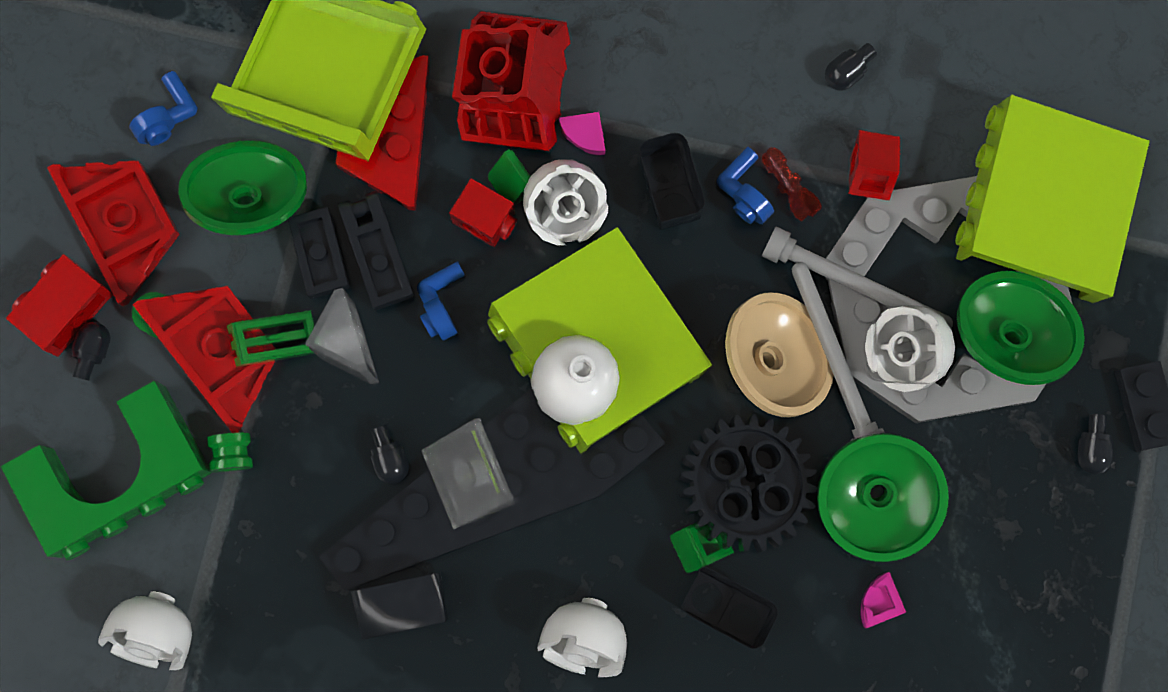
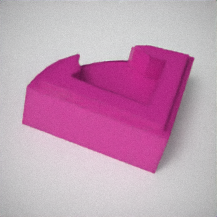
(584, 132)
(881, 601)

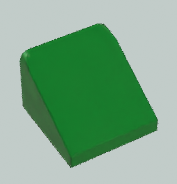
(509, 177)
(695, 549)

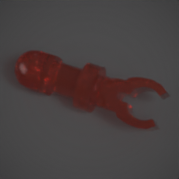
(800, 198)

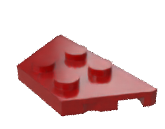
(397, 154)
(118, 220)
(198, 339)

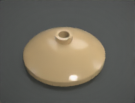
(777, 355)

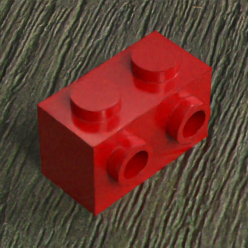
(58, 305)

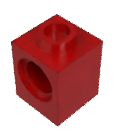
(874, 165)
(484, 213)

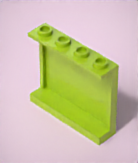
(326, 70)
(1053, 196)
(608, 298)

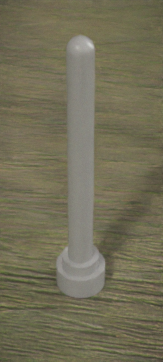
(783, 248)
(833, 353)

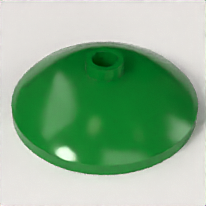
(242, 187)
(1030, 314)
(898, 520)

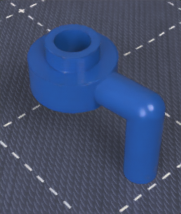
(156, 123)
(749, 201)
(436, 317)

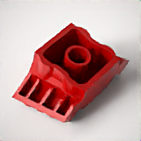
(510, 80)

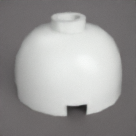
(565, 202)
(910, 347)
(575, 379)
(148, 631)
(584, 637)

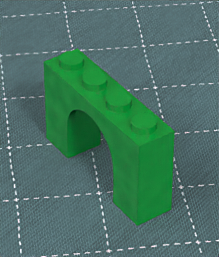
(167, 466)

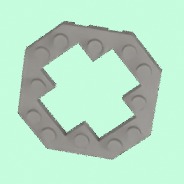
(929, 212)

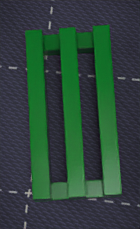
(241, 344)

